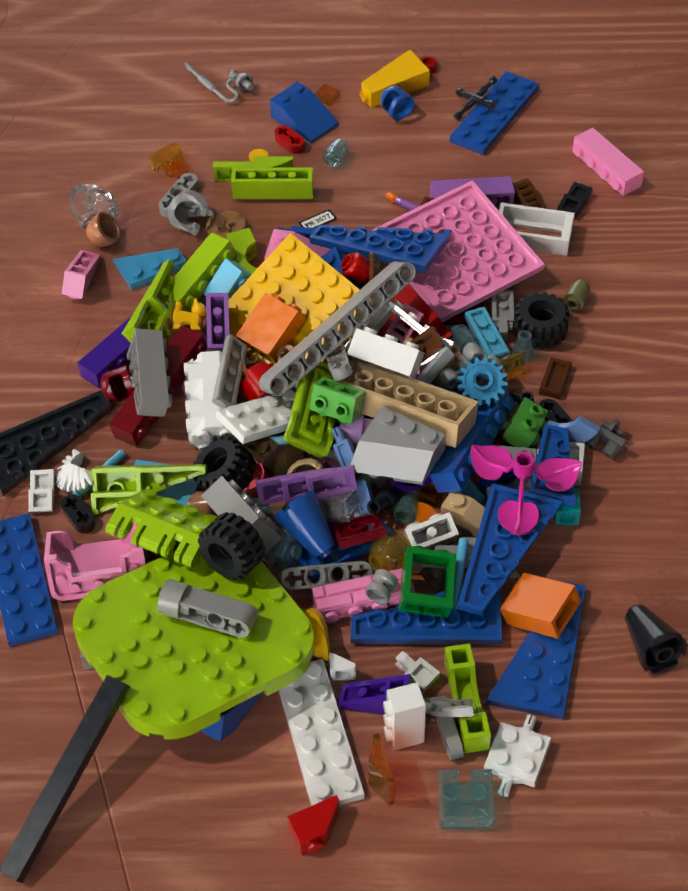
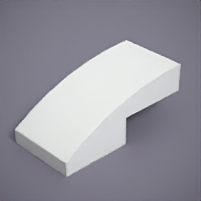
(41, 491)

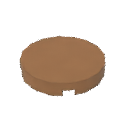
(225, 223)

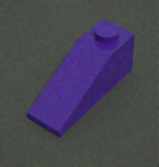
(370, 694)

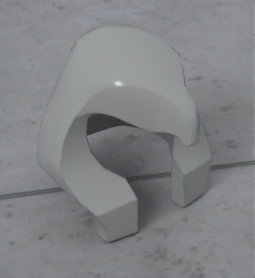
(188, 205)

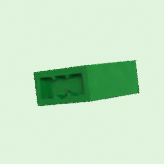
(426, 603)

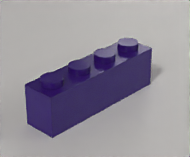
(106, 356)

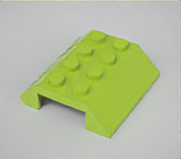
(160, 524)

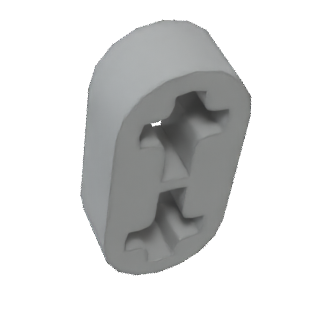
(450, 737)

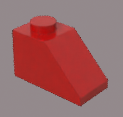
(314, 825)

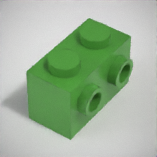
(337, 400)
(525, 424)

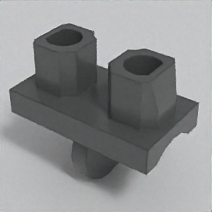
(611, 436)

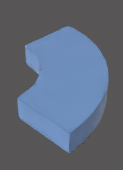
(578, 430)

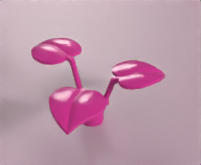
(514, 516)

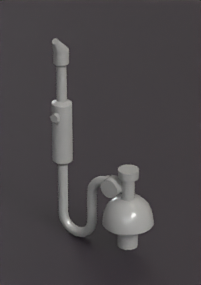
(243, 82)

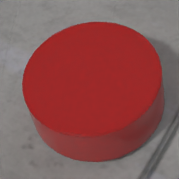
(430, 63)

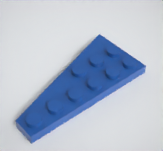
(499, 551)

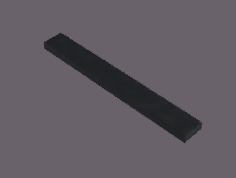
(64, 779)

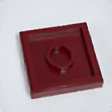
(358, 531)

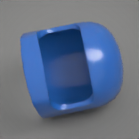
(397, 102)

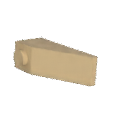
(464, 511)

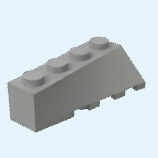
(149, 372)

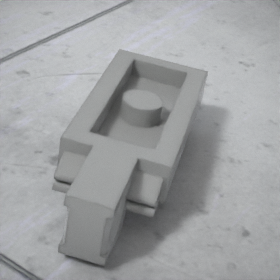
(503, 312)

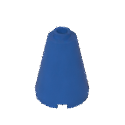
(307, 524)

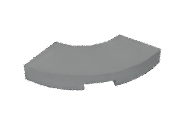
(446, 707)

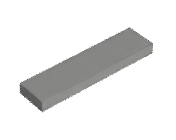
(229, 372)

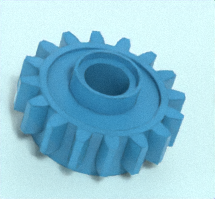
(484, 370)

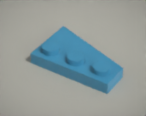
(143, 268)

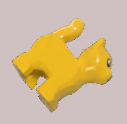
(189, 319)

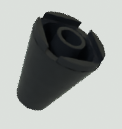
(654, 640)

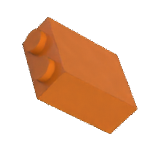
(271, 326)
(540, 605)

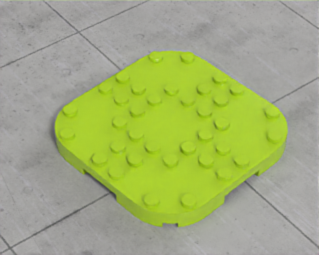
(182, 670)

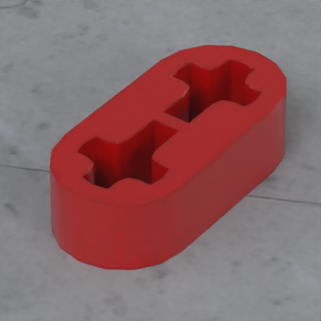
(286, 141)

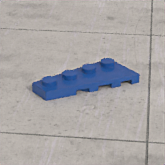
(553, 445)

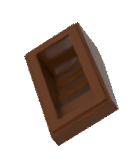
(523, 188)

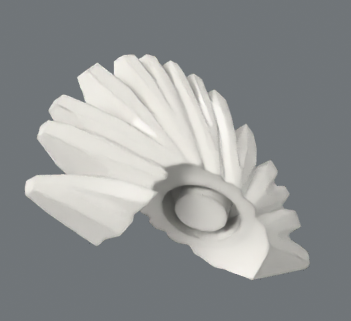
(71, 475)

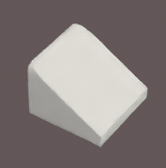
(341, 668)

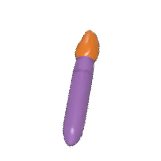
(392, 197)

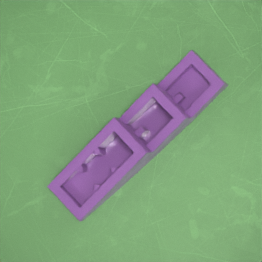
(291, 486)

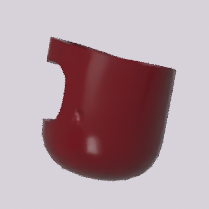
(117, 384)

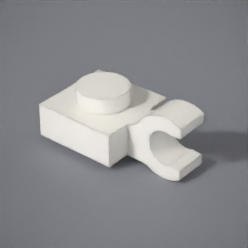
(420, 670)

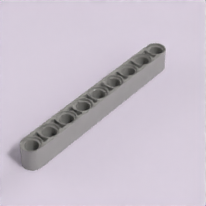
(330, 332)

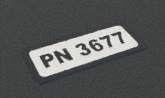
(318, 219)

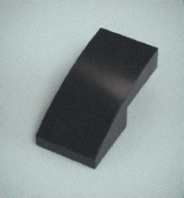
(575, 199)

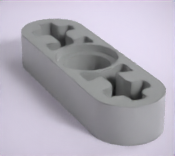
(186, 182)

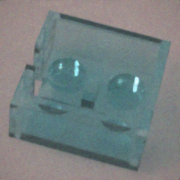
(466, 803)

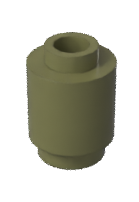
(577, 295)

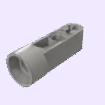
(206, 608)

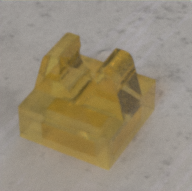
(513, 365)

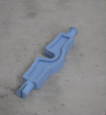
(345, 452)

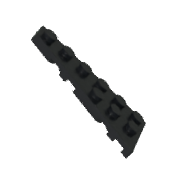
(41, 438)

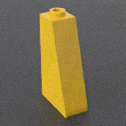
(404, 71)

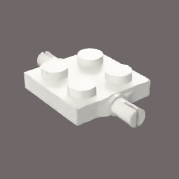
(517, 755)

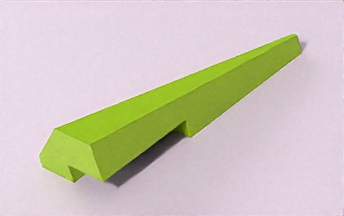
(155, 307)
(118, 483)

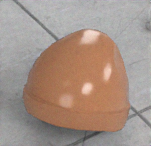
(103, 230)

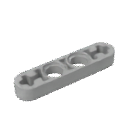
(339, 363)
(325, 574)

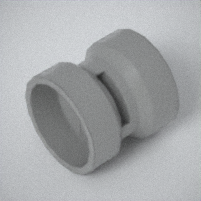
(380, 588)

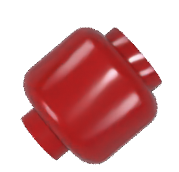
(356, 268)

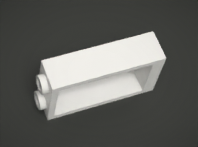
(543, 220)

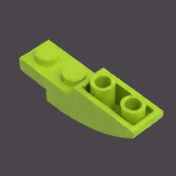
(223, 170)

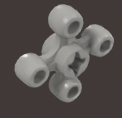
(448, 376)

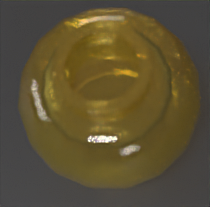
(388, 552)

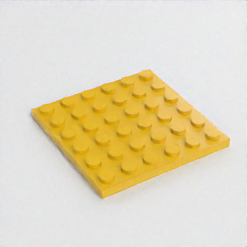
(299, 279)

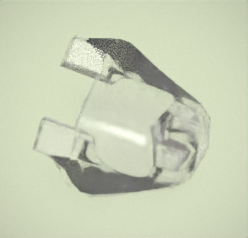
(89, 200)

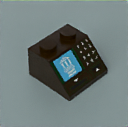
(274, 453)

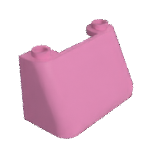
(81, 568)

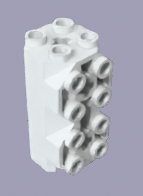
(199, 387)

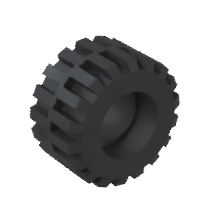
(553, 316)
(226, 459)
(231, 546)

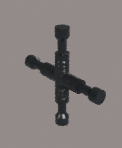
(475, 98)

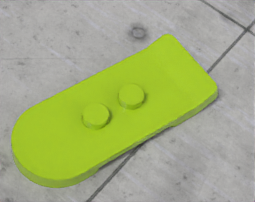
(306, 427)

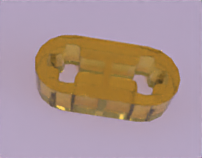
(168, 153)

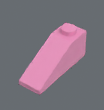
(79, 274)

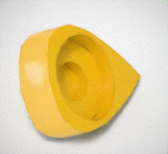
(320, 633)

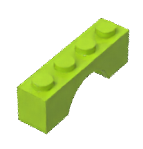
(245, 247)
(462, 682)

